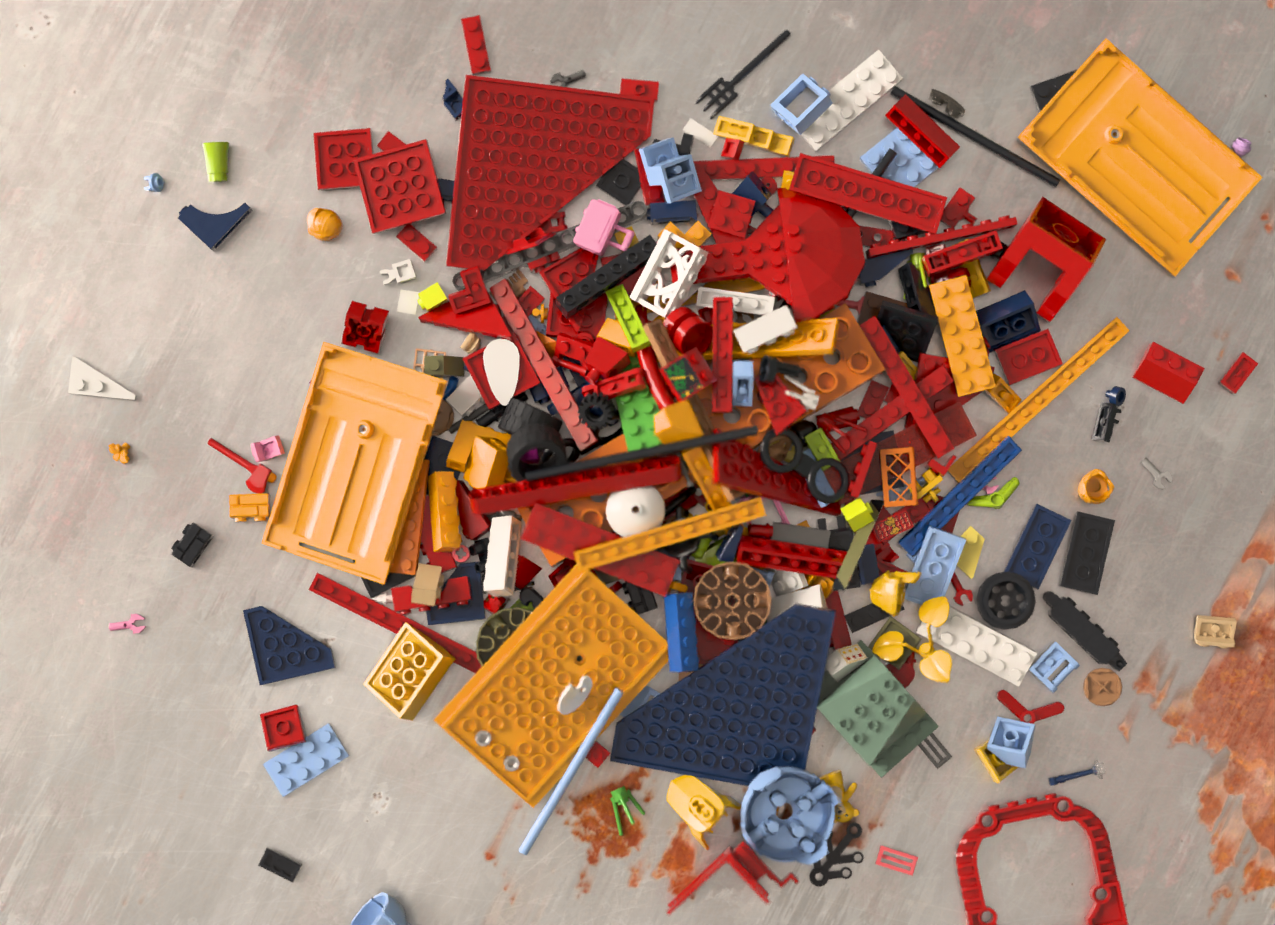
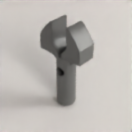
(568, 79)

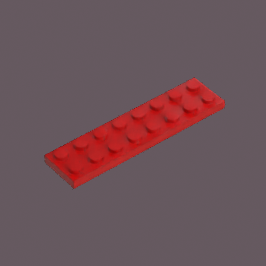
(868, 193)
(568, 535)

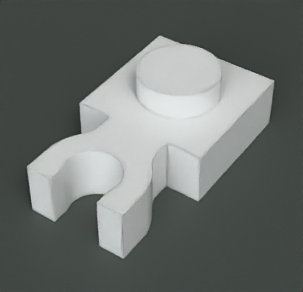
(401, 272)

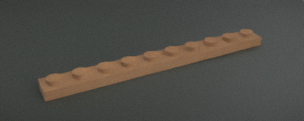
(666, 353)

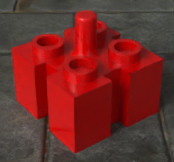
(365, 327)

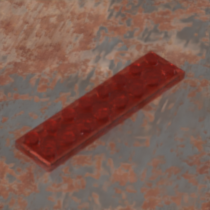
(952, 420)

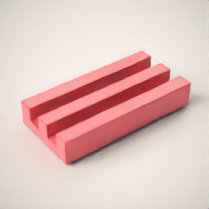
(881, 855)

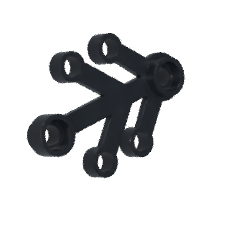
(834, 858)

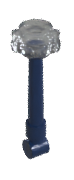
(1097, 769)

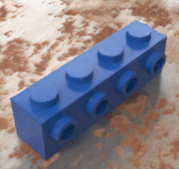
(681, 632)

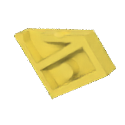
(971, 552)

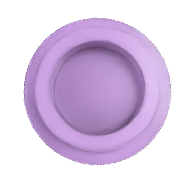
(1241, 146)

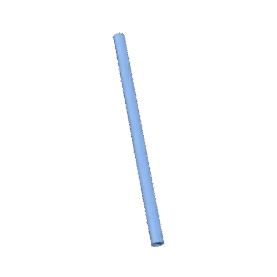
(571, 770)

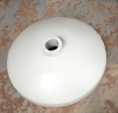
(628, 523)

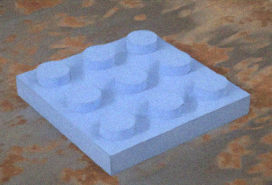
(908, 166)

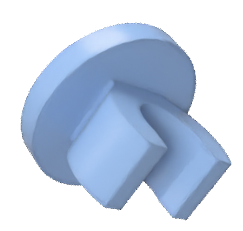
(155, 182)

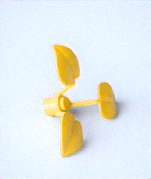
(935, 664)

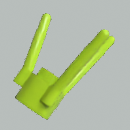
(916, 260)

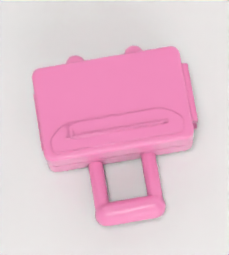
(598, 227)

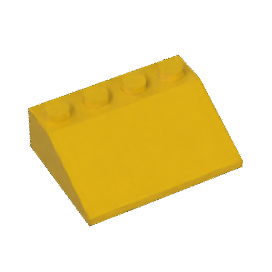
(408, 672)

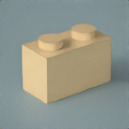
(427, 584)

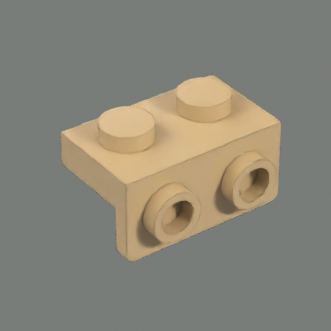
(1215, 631)

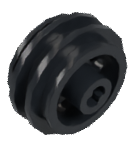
(1025, 607)

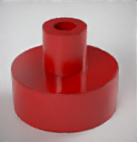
(772, 184)

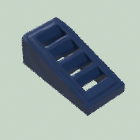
(729, 546)

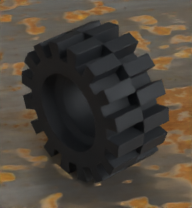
(591, 419)

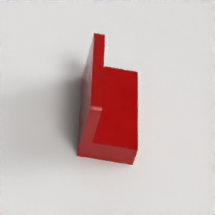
(939, 469)

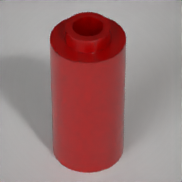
(849, 414)

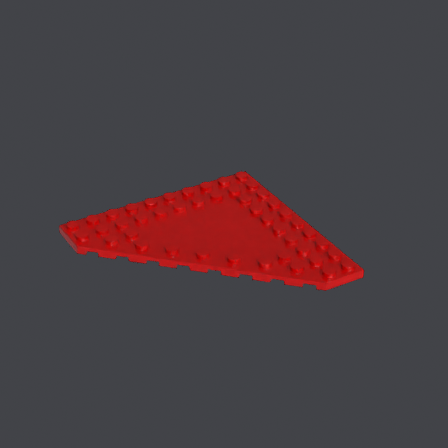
(530, 154)

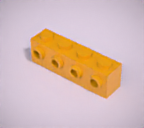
(444, 511)

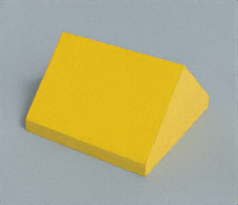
(996, 768)

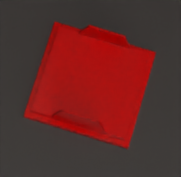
(536, 238)

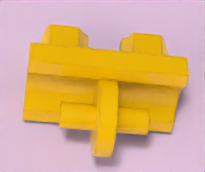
(932, 480)

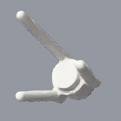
(808, 399)

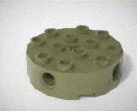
(497, 630)

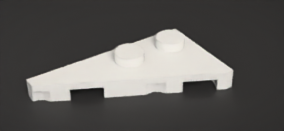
(90, 382)

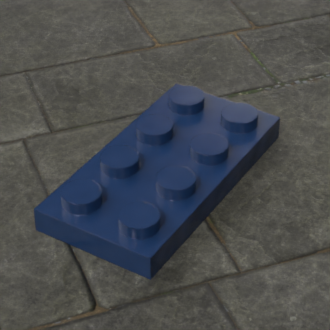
(1038, 545)

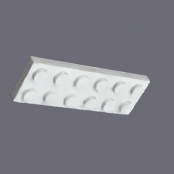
(852, 98)
(982, 646)

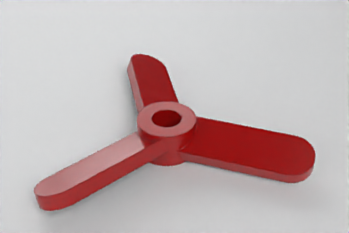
(1035, 714)

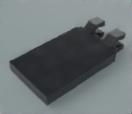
(841, 540)

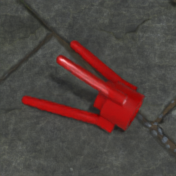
(828, 423)

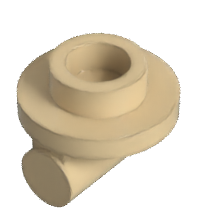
(471, 343)

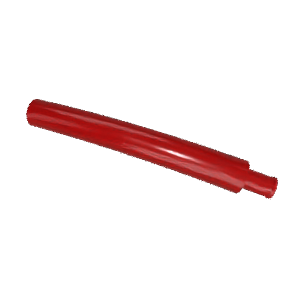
(648, 362)

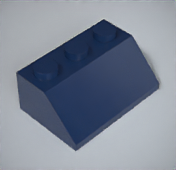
(1008, 320)

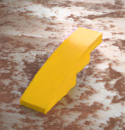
(754, 136)

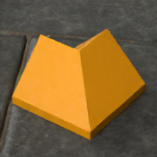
(677, 423)

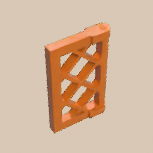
(884, 468)

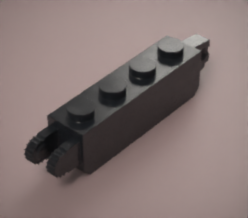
(1083, 632)

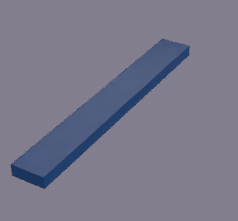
(961, 494)

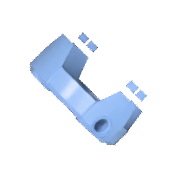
(803, 834)

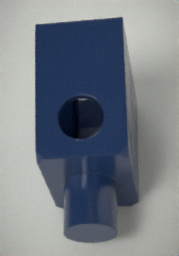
(755, 190)

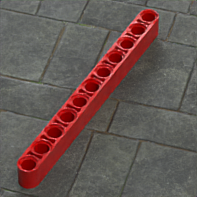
(575, 485)

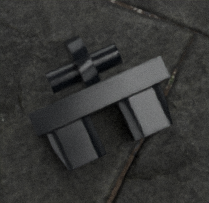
(480, 548)

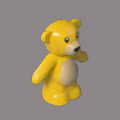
(843, 812)

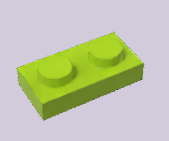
(820, 446)

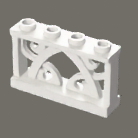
(686, 274)

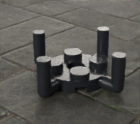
(689, 546)

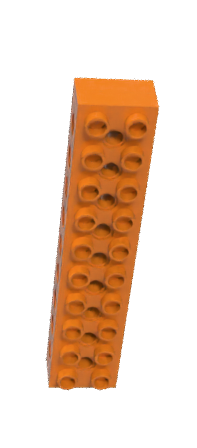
(830, 382)

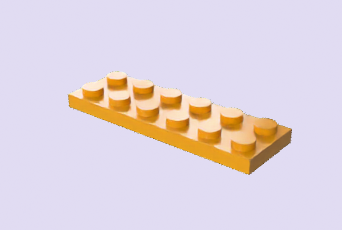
(962, 336)

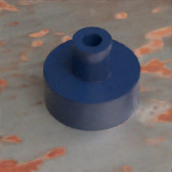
(1116, 395)

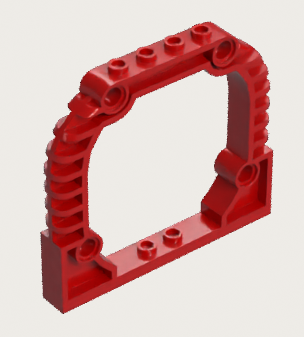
(1104, 911)

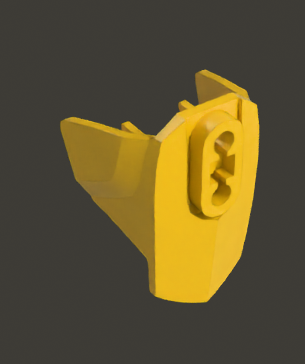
(698, 805)

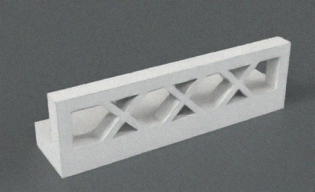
(741, 301)

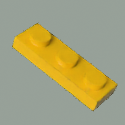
(979, 284)

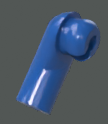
(451, 387)

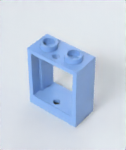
(808, 116)

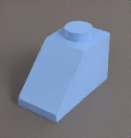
(742, 383)

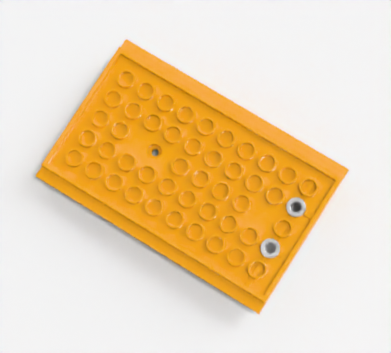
(521, 684)

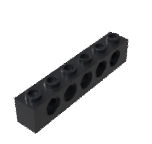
(605, 277)

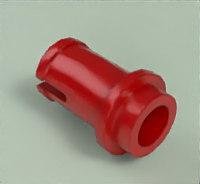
(760, 530)

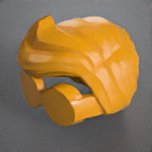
(324, 224)
(1094, 487)

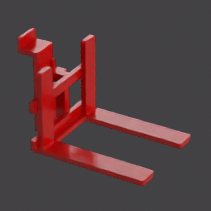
(755, 870)

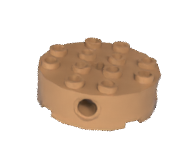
(745, 586)

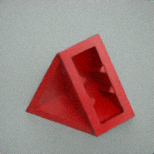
(525, 571)

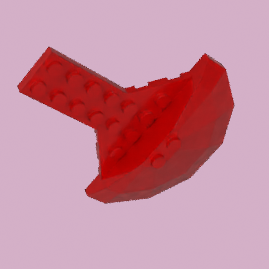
(800, 252)

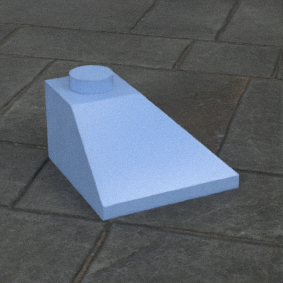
(1012, 741)

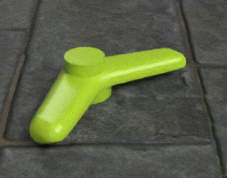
(997, 499)

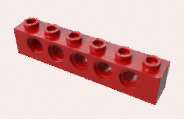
(789, 556)

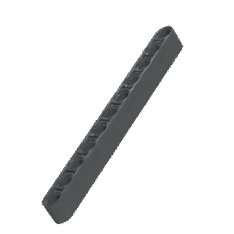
(560, 247)

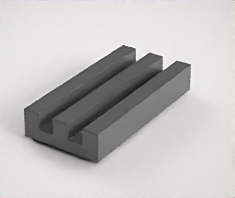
(942, 760)

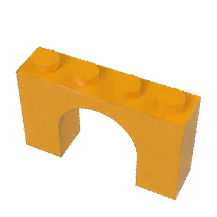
(463, 444)

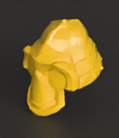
(889, 590)

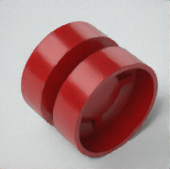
(688, 330)

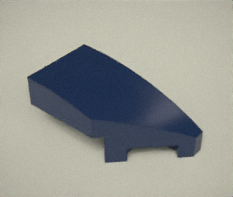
(452, 100)

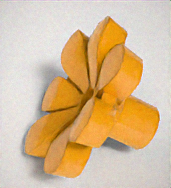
(120, 452)

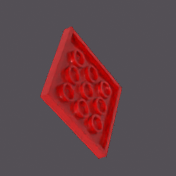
(399, 186)

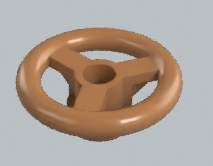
(778, 451)

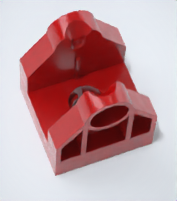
(1059, 240)

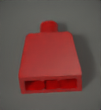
(605, 360)

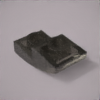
(952, 107)

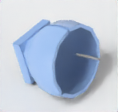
(375, 914)

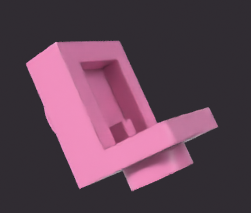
(267, 449)

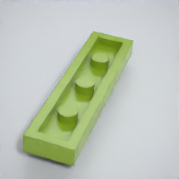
(628, 318)

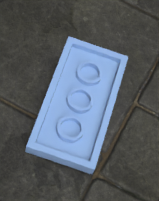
(936, 563)
(306, 760)

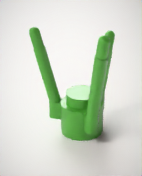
(621, 797)

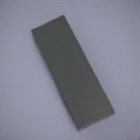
(800, 535)

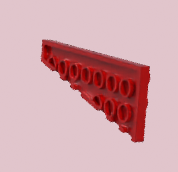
(743, 470)

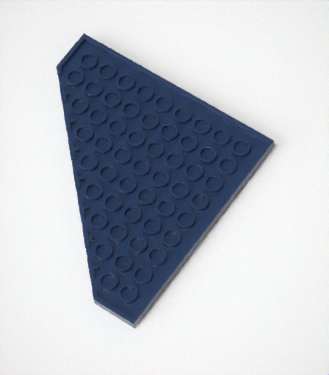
(739, 710)

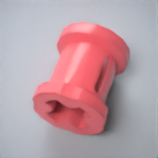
(464, 558)

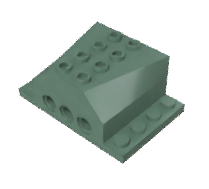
(875, 713)

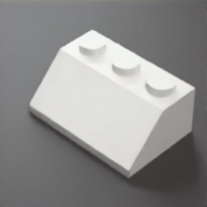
(765, 329)
(809, 596)

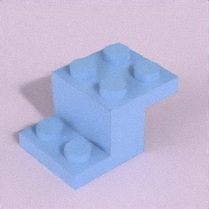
(670, 170)

